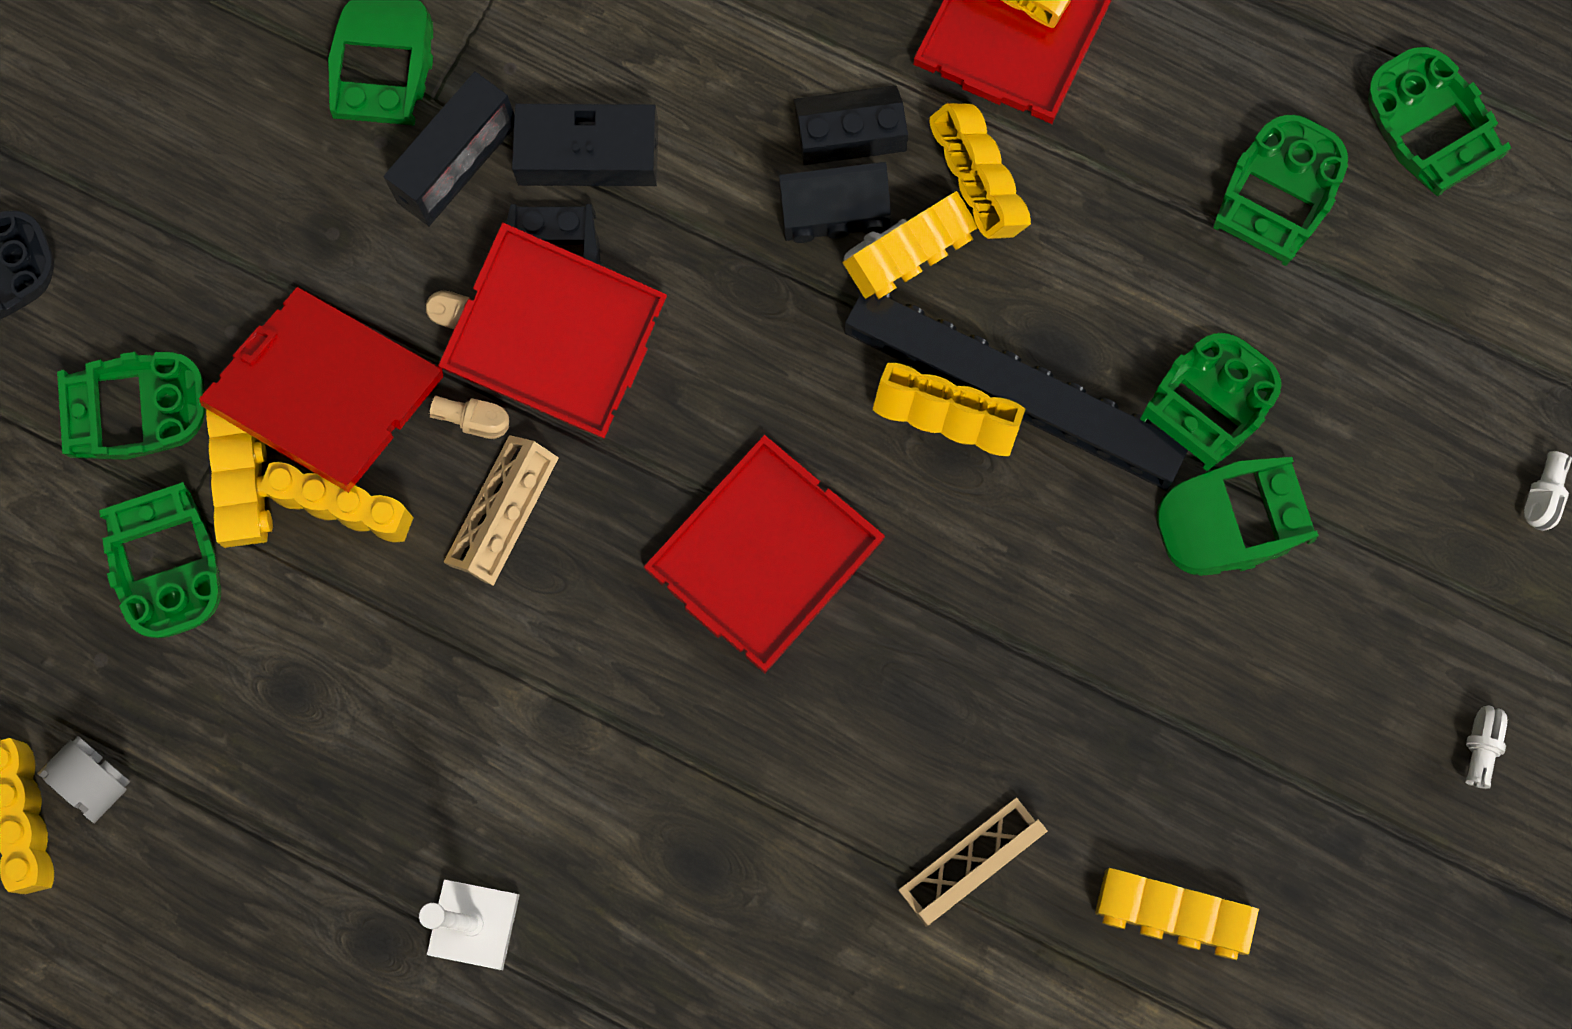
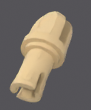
(446, 308)
(474, 416)

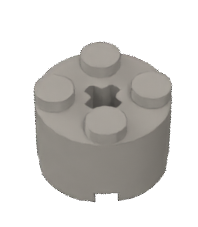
(82, 781)

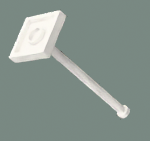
(470, 924)

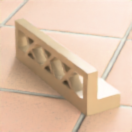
(505, 510)
(982, 872)

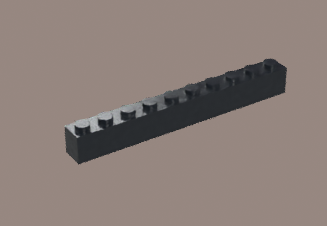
(1048, 403)

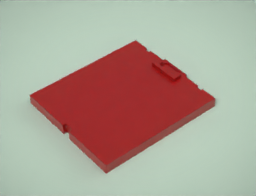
(1009, 54)
(553, 331)
(321, 388)
(764, 554)

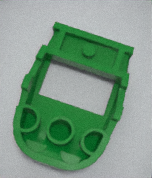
(384, 25)
(1419, 88)
(1296, 159)
(1231, 380)
(168, 400)
(1202, 527)
(174, 598)

